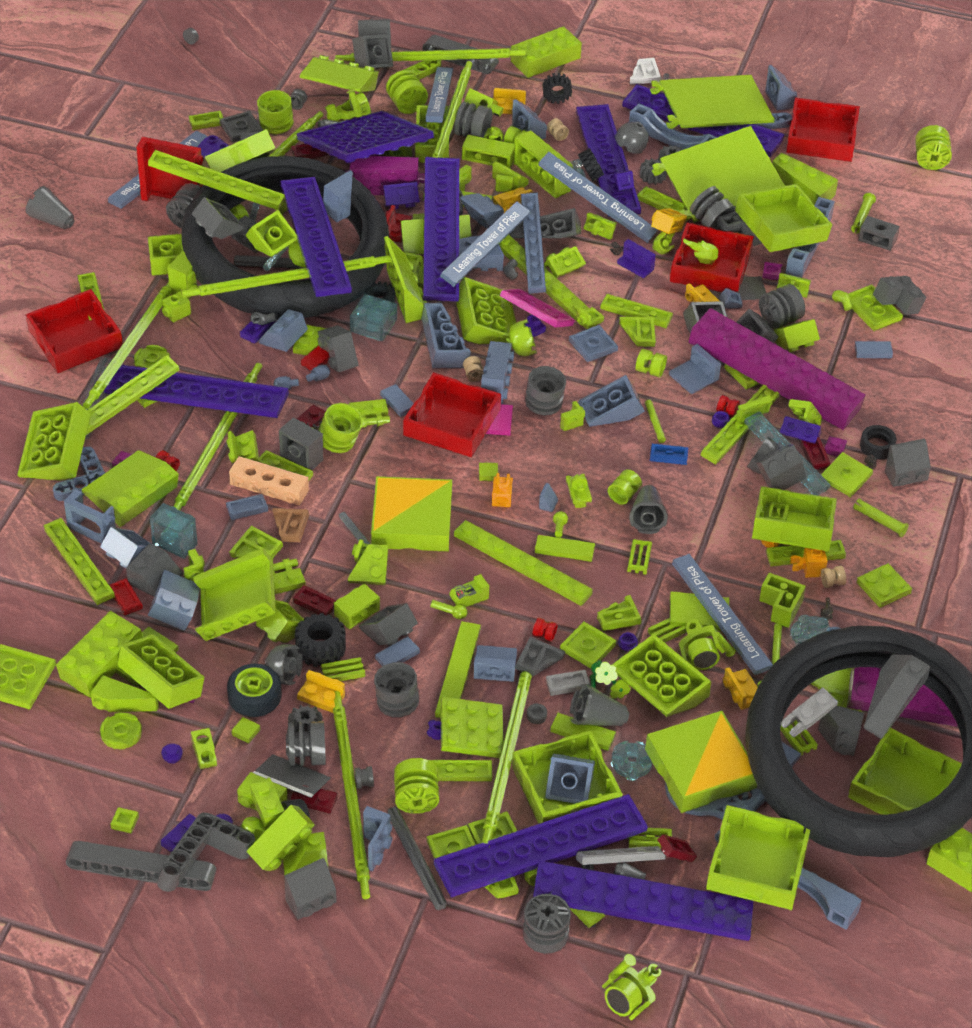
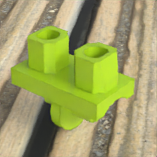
(600, 226)
(800, 283)
(579, 490)

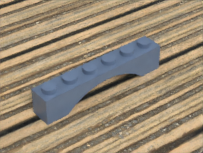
(658, 129)
(802, 255)
(835, 902)

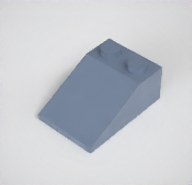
(612, 403)
(174, 600)

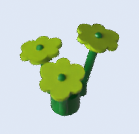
(606, 673)

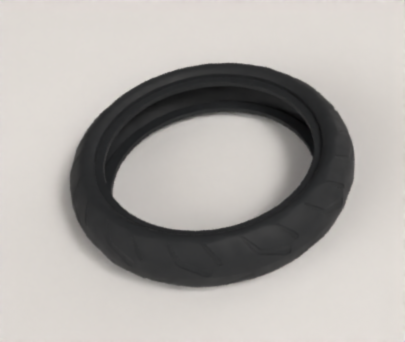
(296, 295)
(829, 824)

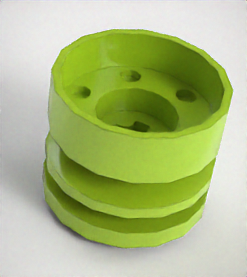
(406, 91)
(275, 111)
(933, 147)
(340, 427)
(416, 785)

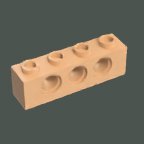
(269, 480)

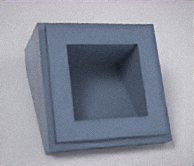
(730, 299)
(548, 499)

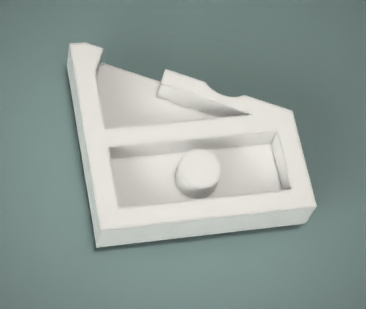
(645, 72)

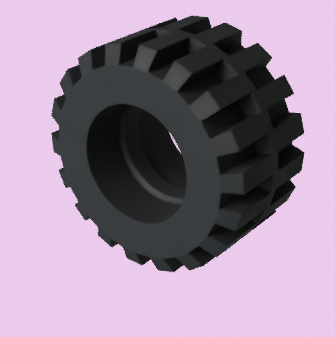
(317, 628)

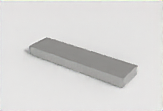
(620, 855)

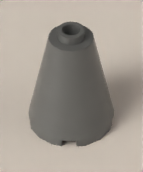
(49, 209)
(648, 511)
(597, 708)

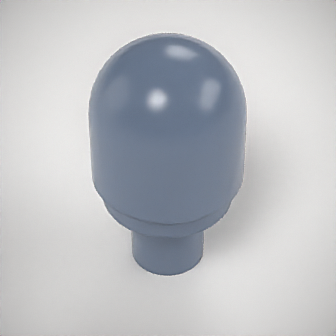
(318, 373)
(286, 382)

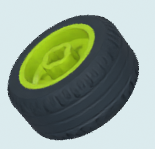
(254, 690)

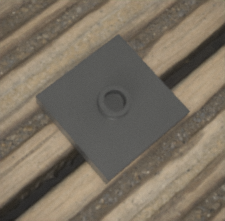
(238, 124)

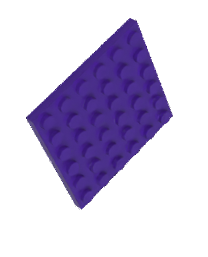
(365, 136)

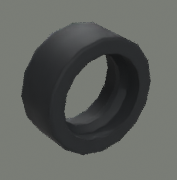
(880, 432)

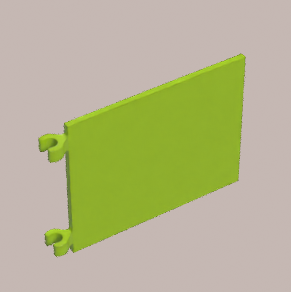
(714, 101)
(730, 162)

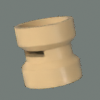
(557, 129)
(473, 368)
(833, 576)

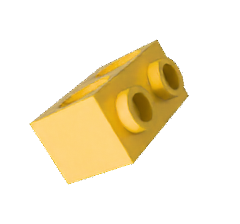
(668, 220)

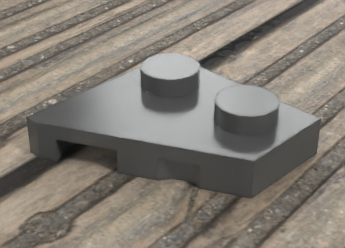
(538, 656)

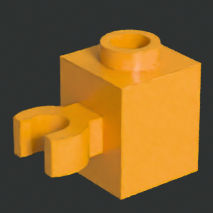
(502, 491)
(811, 562)

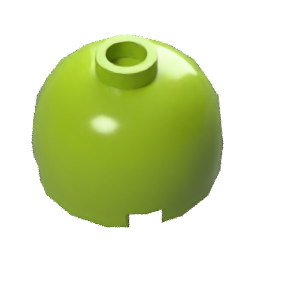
(521, 339)

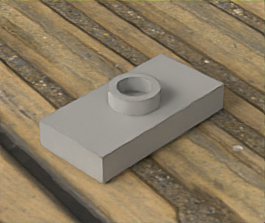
(566, 682)

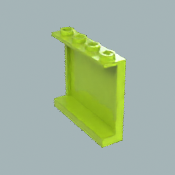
(236, 594)

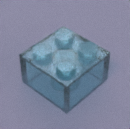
(373, 317)
(173, 530)

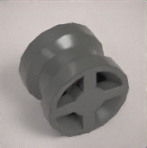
(298, 99)
(364, 777)

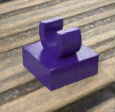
(624, 180)
(536, 325)

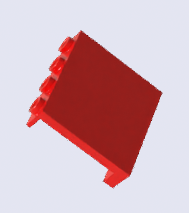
(159, 182)

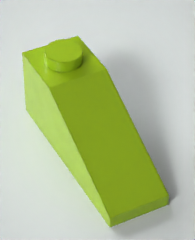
(121, 697)

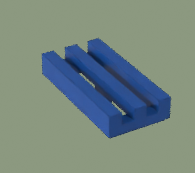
(669, 454)

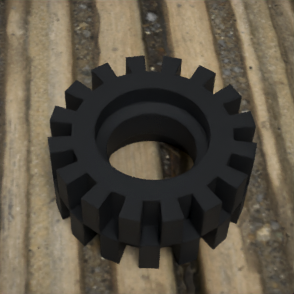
(557, 80)
(591, 164)
(382, 290)

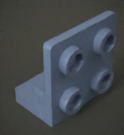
(698, 371)
(495, 663)
(378, 831)

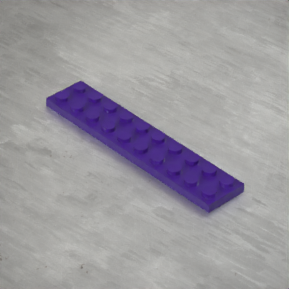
(658, 102)
(599, 136)
(440, 226)
(315, 237)
(209, 392)
(545, 842)
(646, 900)

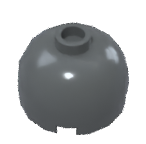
(633, 136)
(768, 447)
(285, 662)

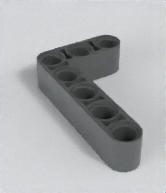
(203, 831)

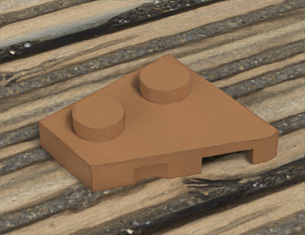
(291, 523)

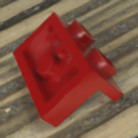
(394, 224)

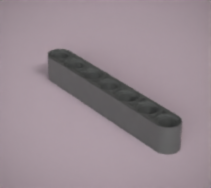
(134, 864)

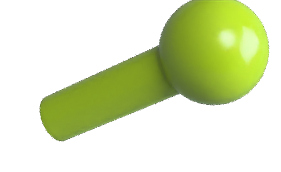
(560, 519)
(457, 611)

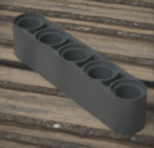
(440, 43)

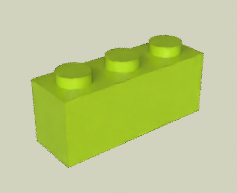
(488, 151)
(281, 838)

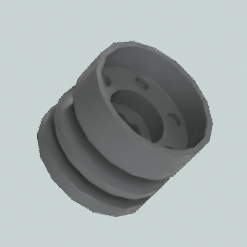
(472, 121)
(178, 204)
(710, 206)
(782, 306)
(545, 390)
(396, 689)
(306, 743)
(546, 923)

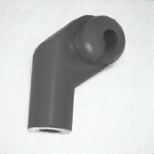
(509, 269)
(261, 318)

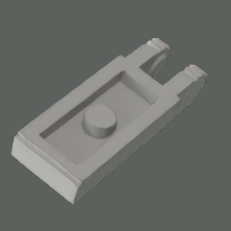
(810, 711)

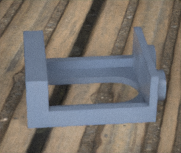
(77, 512)

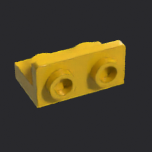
(506, 96)
(508, 198)
(699, 294)
(741, 686)
(320, 690)

